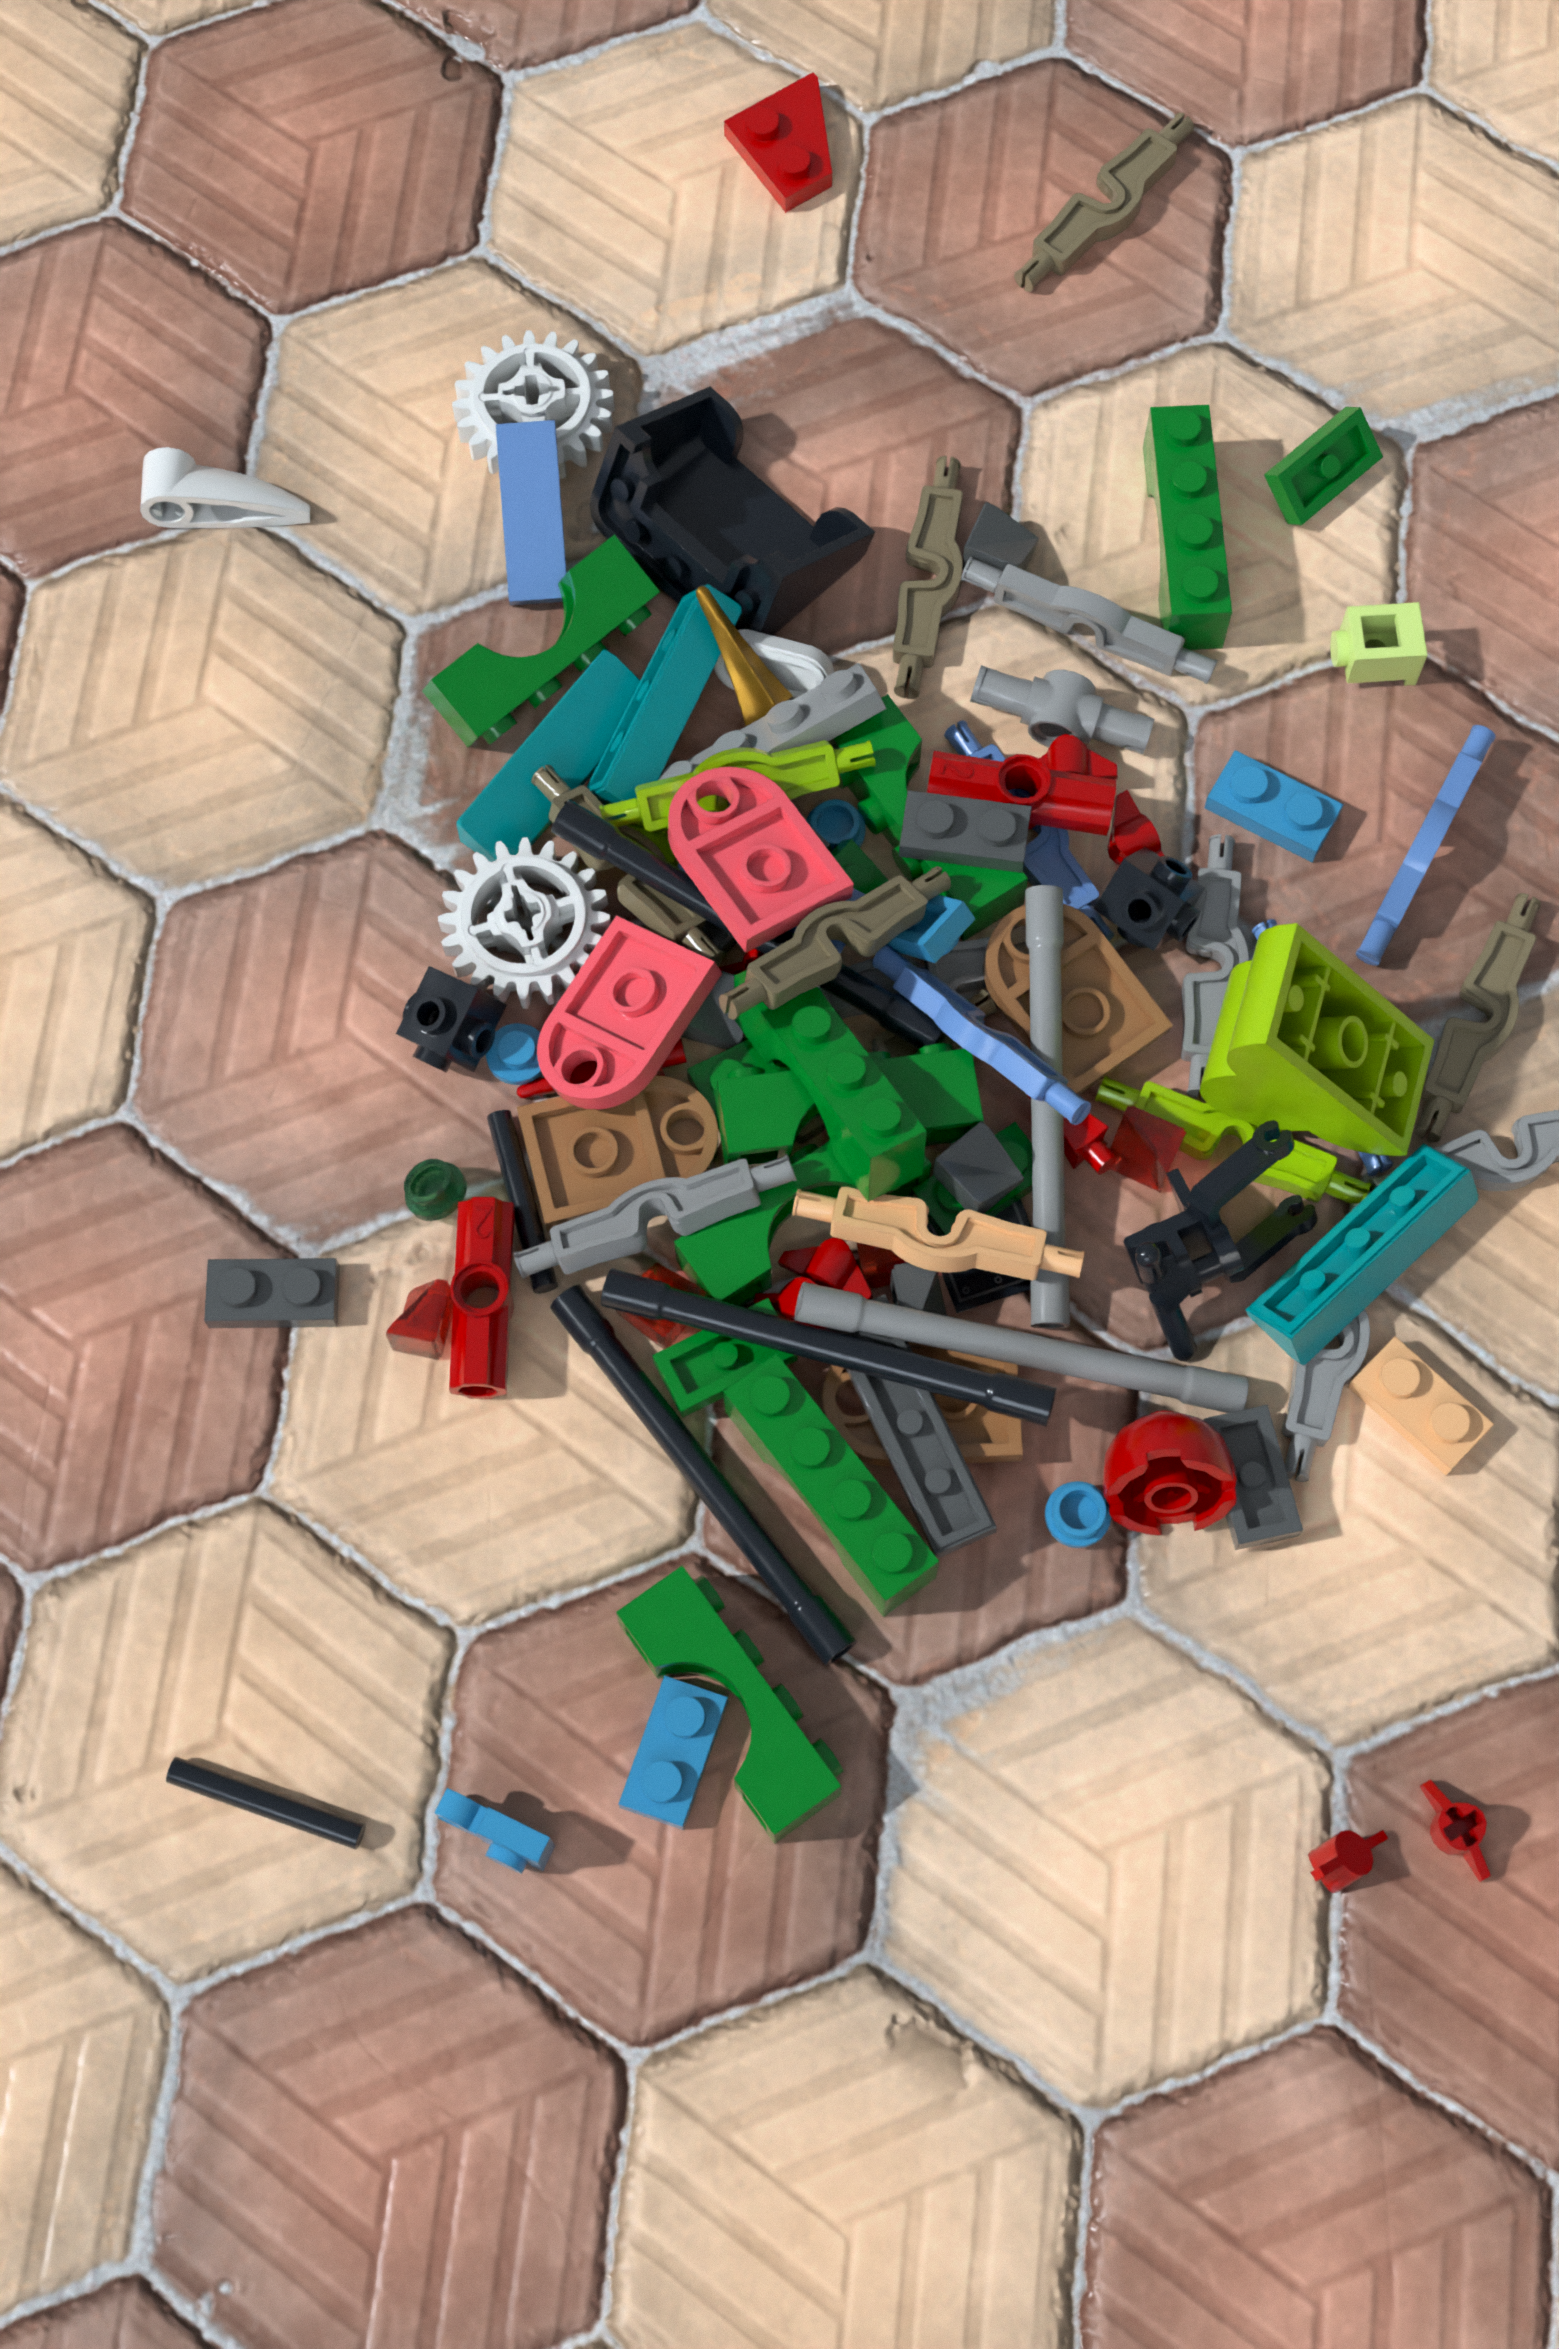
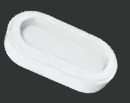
(793, 663)

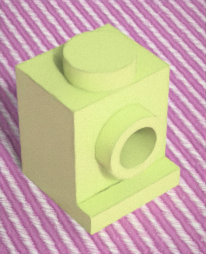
(1380, 643)

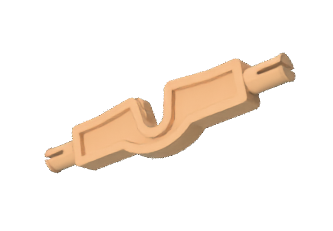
(974, 1239)

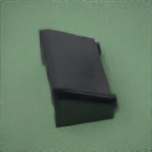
(707, 519)

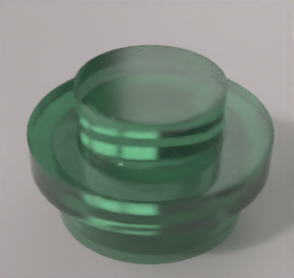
(434, 1189)

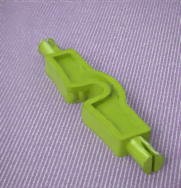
(793, 770)
(1302, 1172)

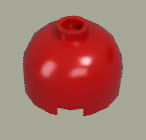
(1168, 1473)

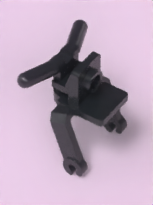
(1195, 1245)

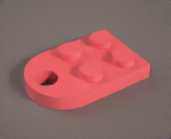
(756, 858)
(623, 1014)

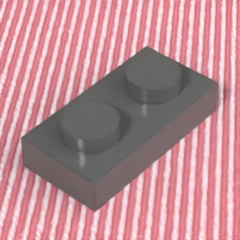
(964, 831)
(272, 1293)
(1265, 1500)

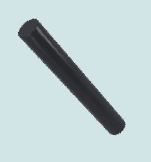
(519, 1192)
(265, 1803)

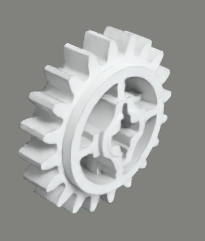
(530, 386)
(502, 930)

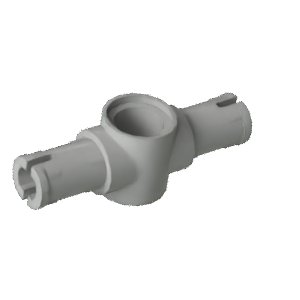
(1060, 706)

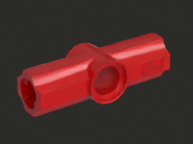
(1058, 797)
(482, 1334)

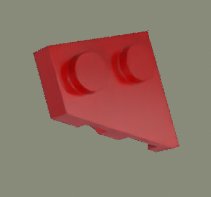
(785, 142)

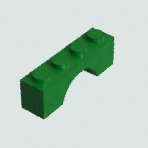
(1192, 547)
(485, 687)
(882, 803)
(767, 1111)
(864, 1115)
(733, 1254)
(842, 1494)
(681, 1633)

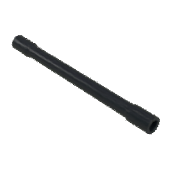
(607, 843)
(996, 1392)
(805, 1607)

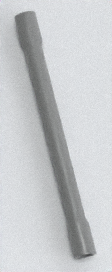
(1044, 940)
(854, 1313)

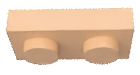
(1420, 1405)

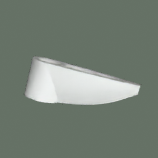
(199, 496)

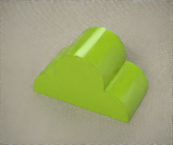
(1315, 1049)

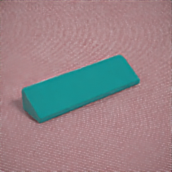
(661, 701)
(568, 740)
(1364, 1253)

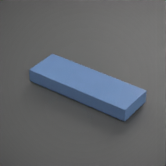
(531, 511)

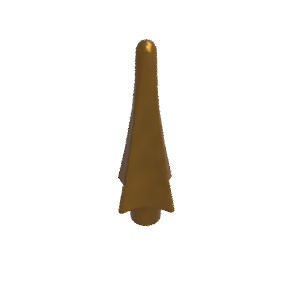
(753, 682)

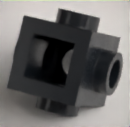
(1151, 899)
(450, 1021)

